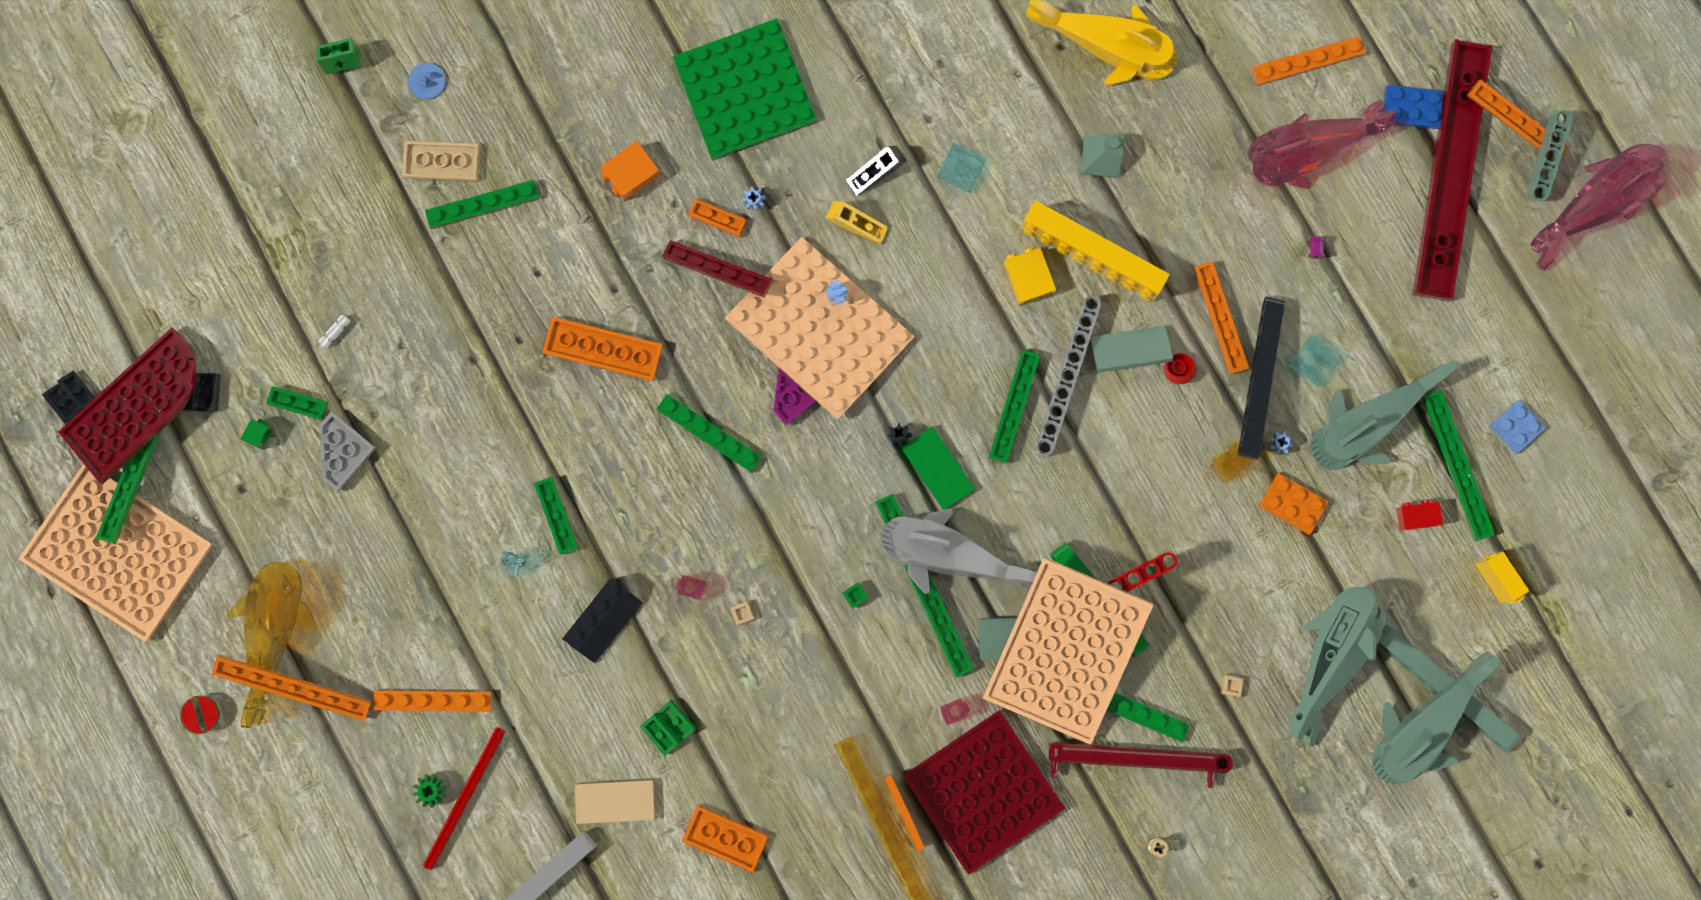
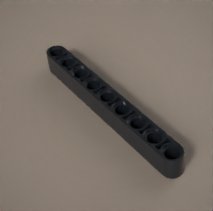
(1261, 378)

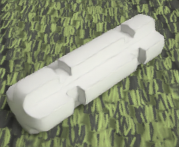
(334, 331)

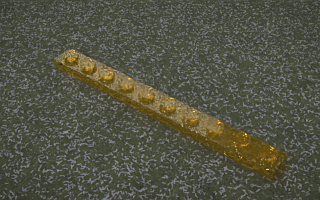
(881, 820)

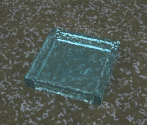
(961, 167)

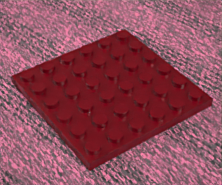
(983, 792)

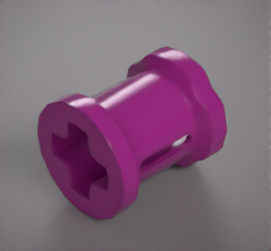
(1316, 247)

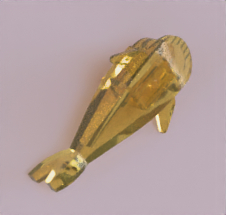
(269, 620)

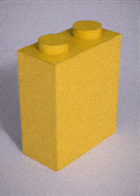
(1029, 275)
(1502, 578)

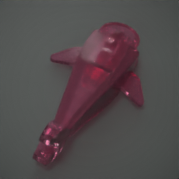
(1306, 145)
(1613, 192)

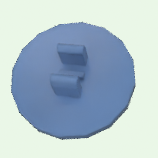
(427, 81)

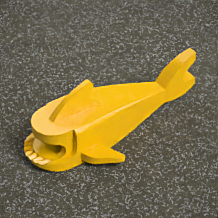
(1125, 43)

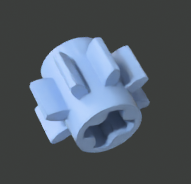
(748, 199)
(837, 292)
(1276, 445)

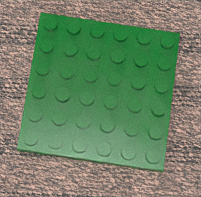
(744, 89)

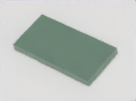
(1131, 349)

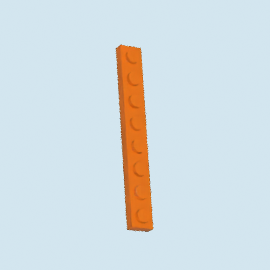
(291, 687)

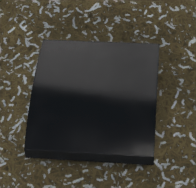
(205, 393)
(68, 396)

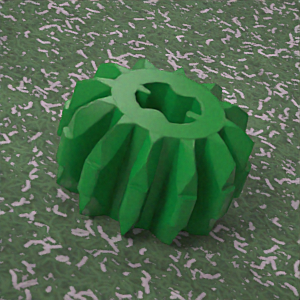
(427, 783)

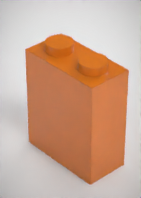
(629, 171)

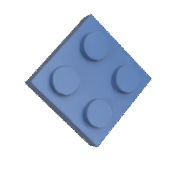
(1517, 426)

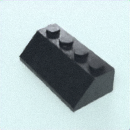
(602, 620)

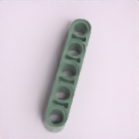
(1556, 148)

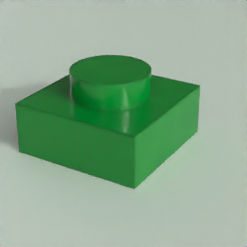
(855, 595)

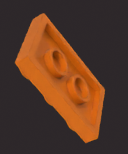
(1293, 504)

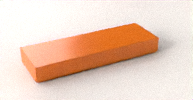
(717, 218)

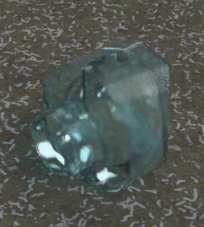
(513, 563)

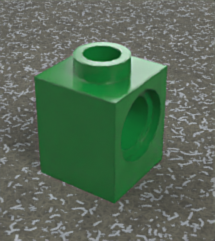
(257, 433)

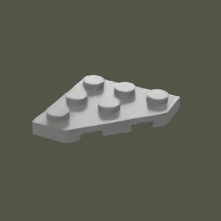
(341, 451)

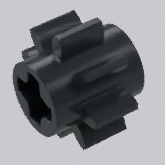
(900, 440)

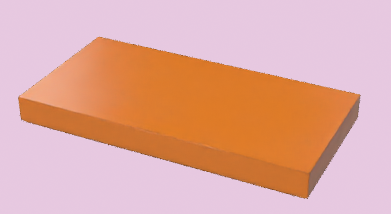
(904, 812)
(725, 838)

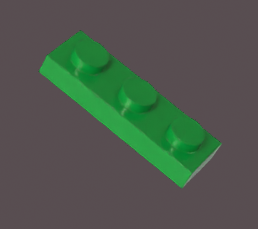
(297, 403)

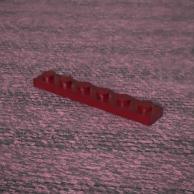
(717, 268)

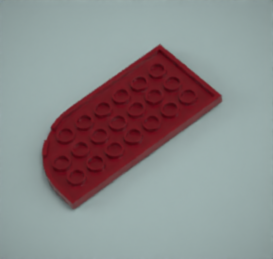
(133, 407)

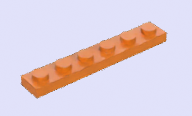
(1308, 60)
(1510, 115)
(1221, 318)
(432, 701)

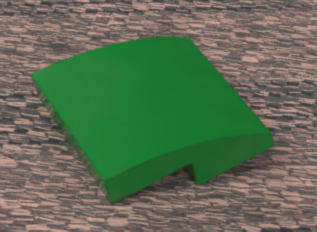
(668, 727)

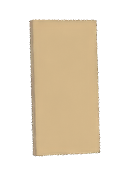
(441, 161)
(614, 802)

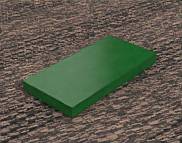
(938, 468)

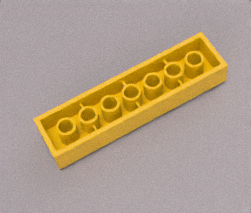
(1094, 251)

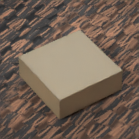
(742, 613)
(1232, 686)

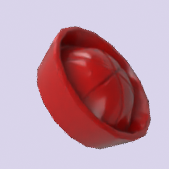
(1181, 369)

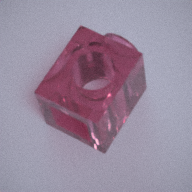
(699, 587)
(945, 711)

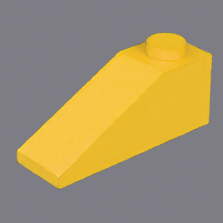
(856, 221)

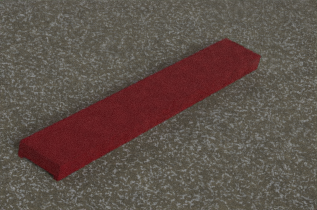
(1451, 173)

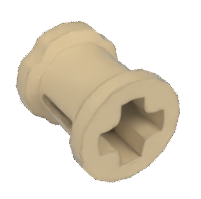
(1163, 850)

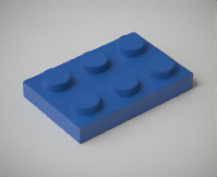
(1414, 106)

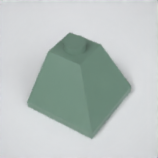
(1102, 155)

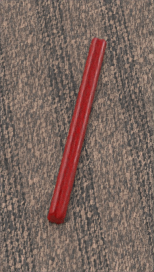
(464, 798)

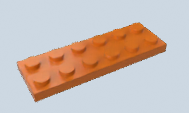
(602, 349)

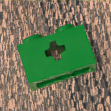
(338, 56)

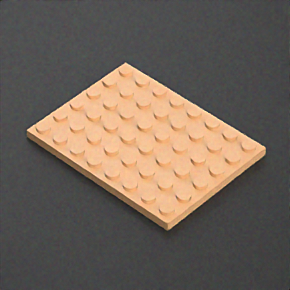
(820, 345)
(124, 581)
(1067, 650)

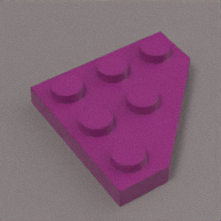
(790, 399)

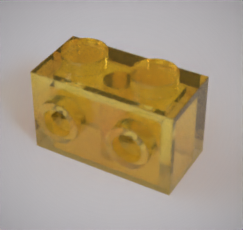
(1229, 463)

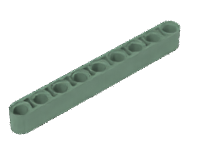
(1437, 679)

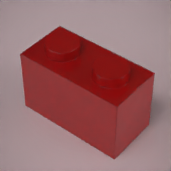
(1419, 516)

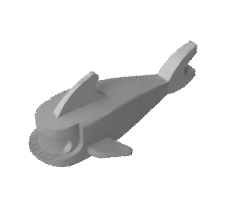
(936, 548)

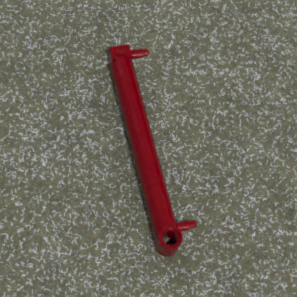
(1138, 758)

